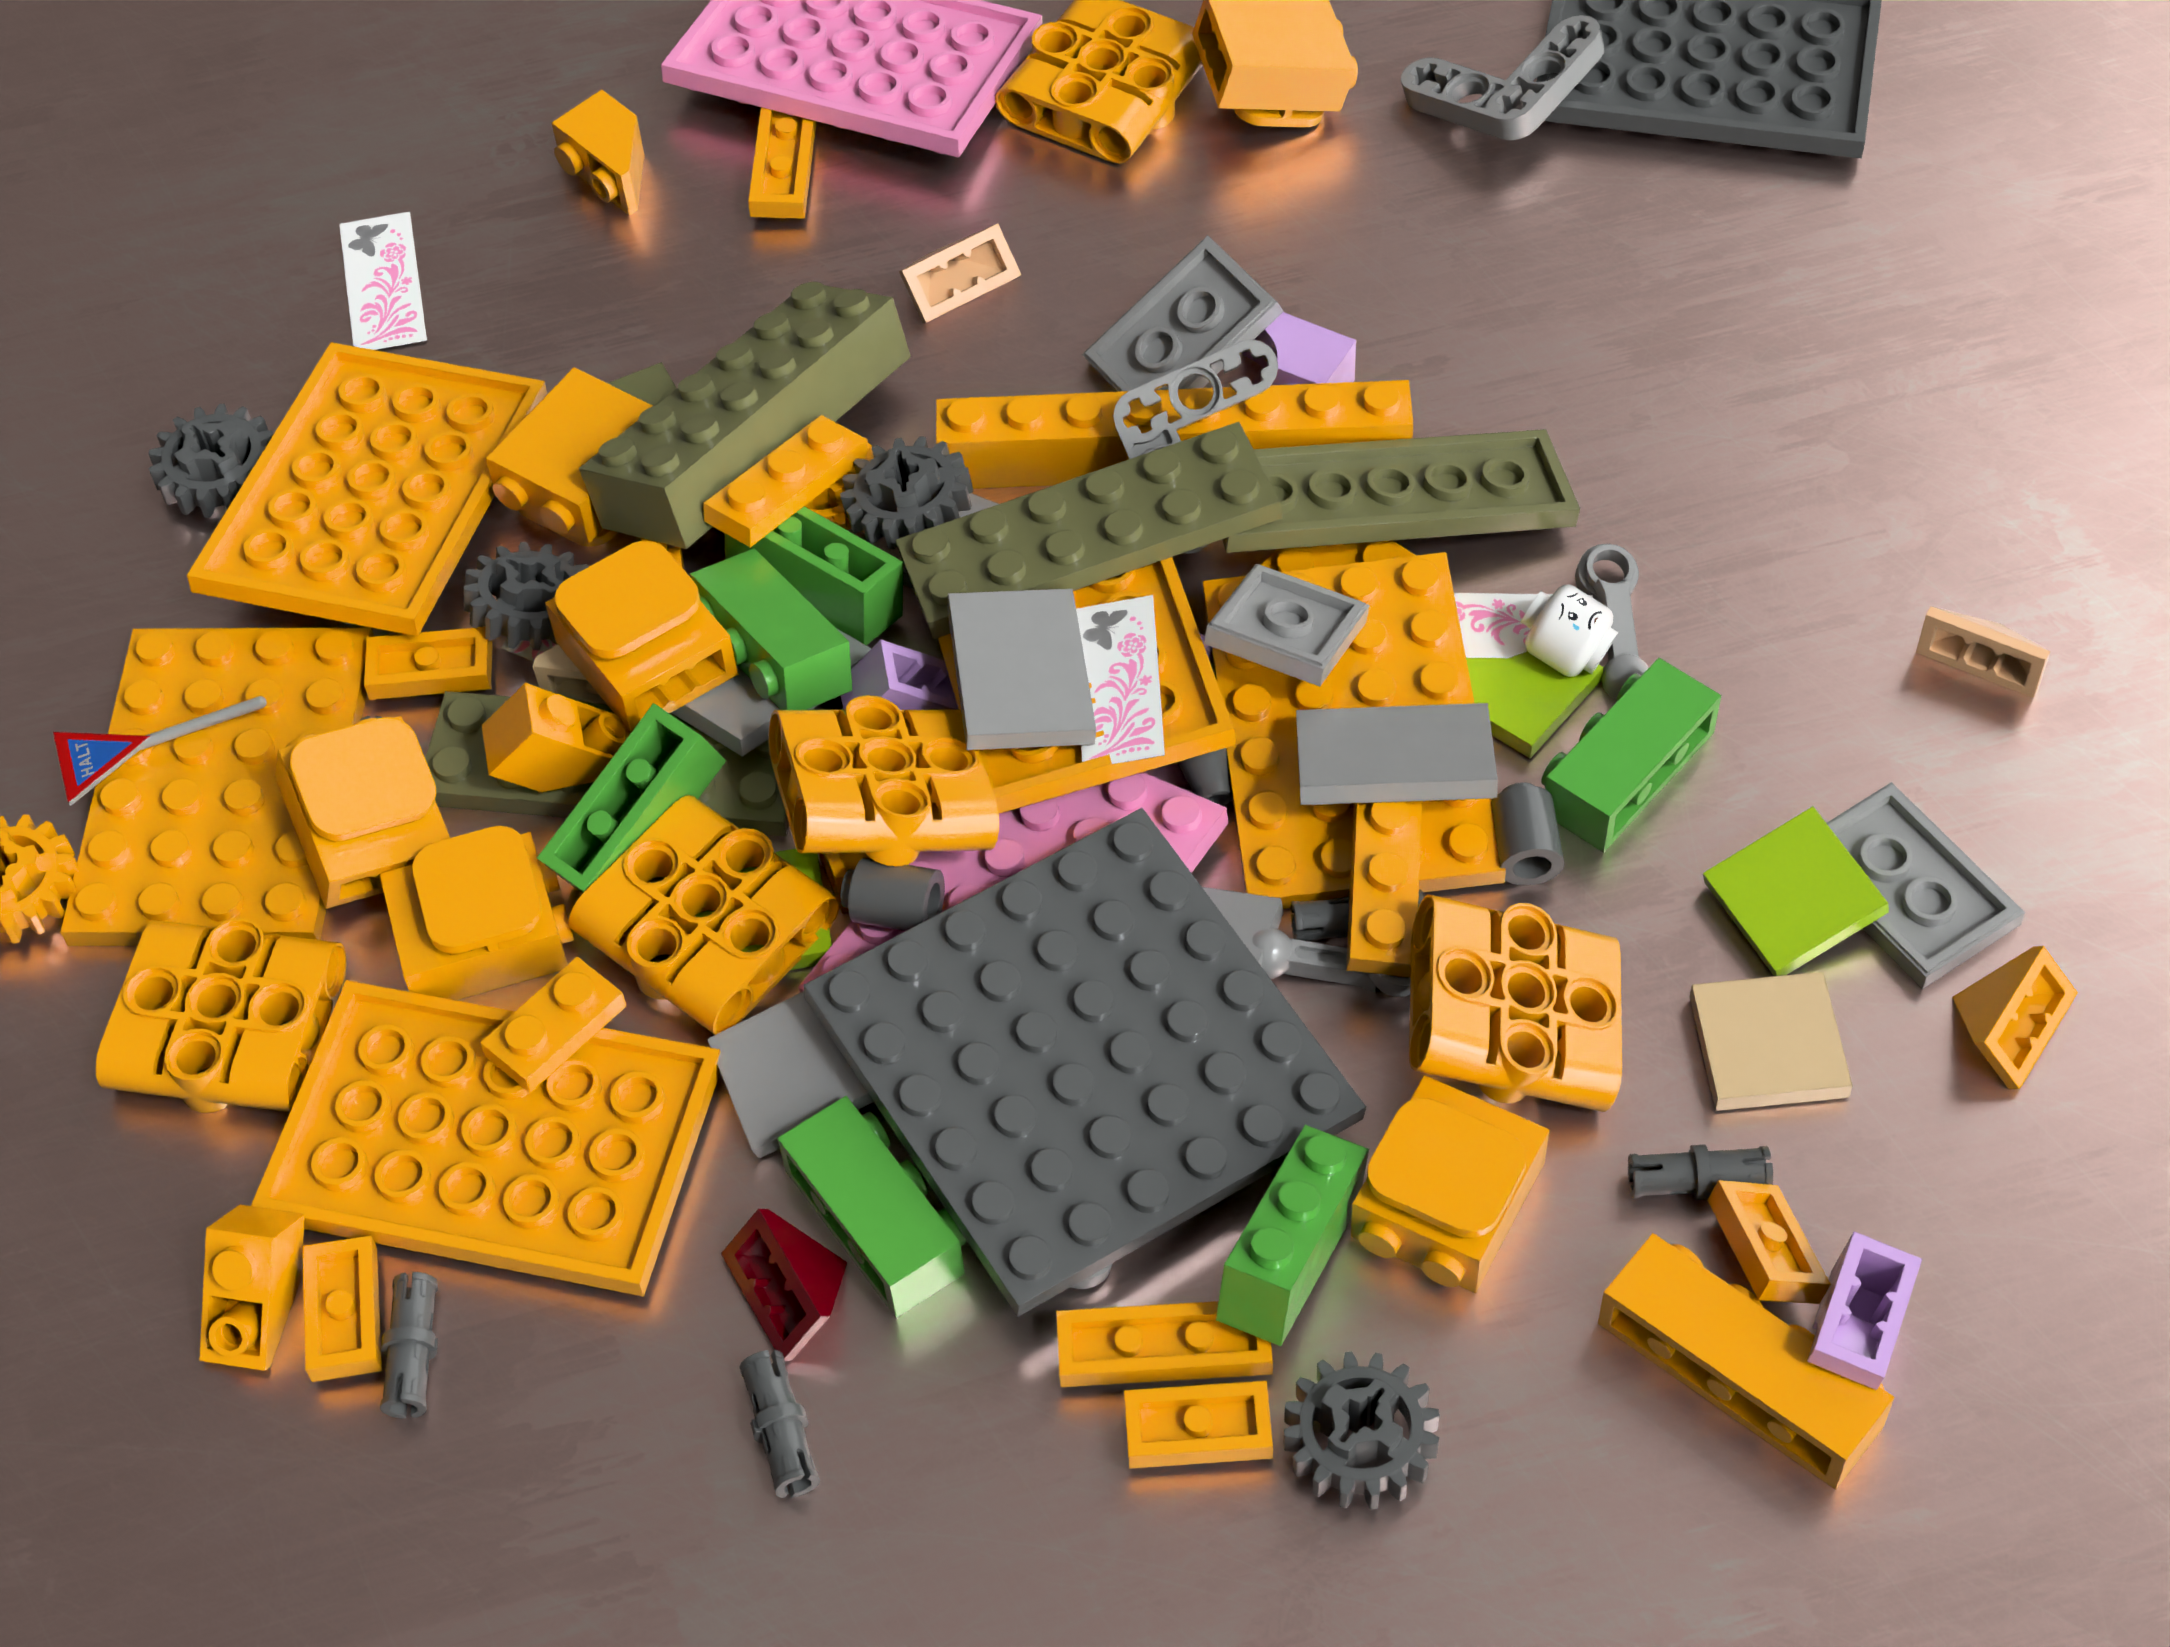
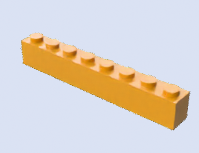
(1073, 434)

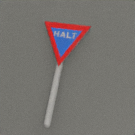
(92, 757)

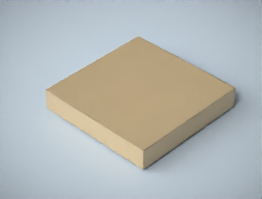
(1770, 1041)

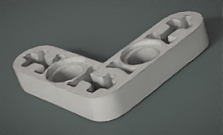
(1514, 105)
(1166, 433)

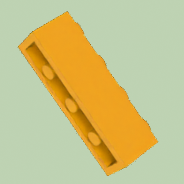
(1742, 1359)

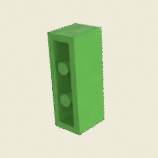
(835, 571)
(775, 632)
(1630, 752)
(640, 782)
(873, 1204)
(1291, 1235)

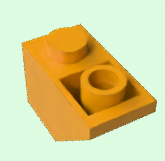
(603, 148)
(550, 740)
(249, 1284)

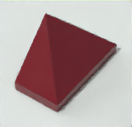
(785, 1279)

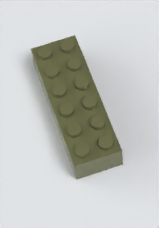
(794, 364)

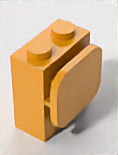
(1275, 59)
(541, 457)
(640, 632)
(359, 804)
(476, 915)
(1447, 1183)

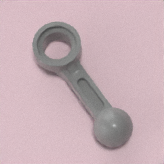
(1623, 652)
(1320, 962)

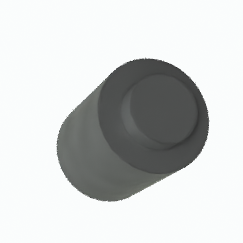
(1527, 834)
(892, 894)

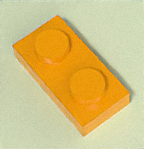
(427, 663)
(553, 1024)
(1768, 1242)
(341, 1309)
(1198, 1424)

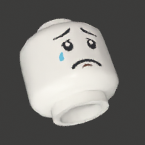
(1569, 630)

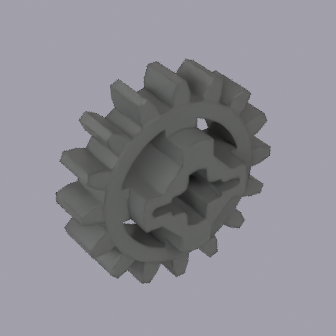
(207, 458)
(905, 490)
(521, 588)
(1370, 1458)

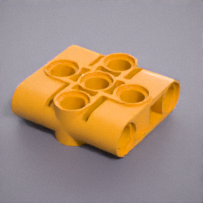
(1101, 77)
(881, 781)
(701, 865)
(198, 978)
(1515, 1003)

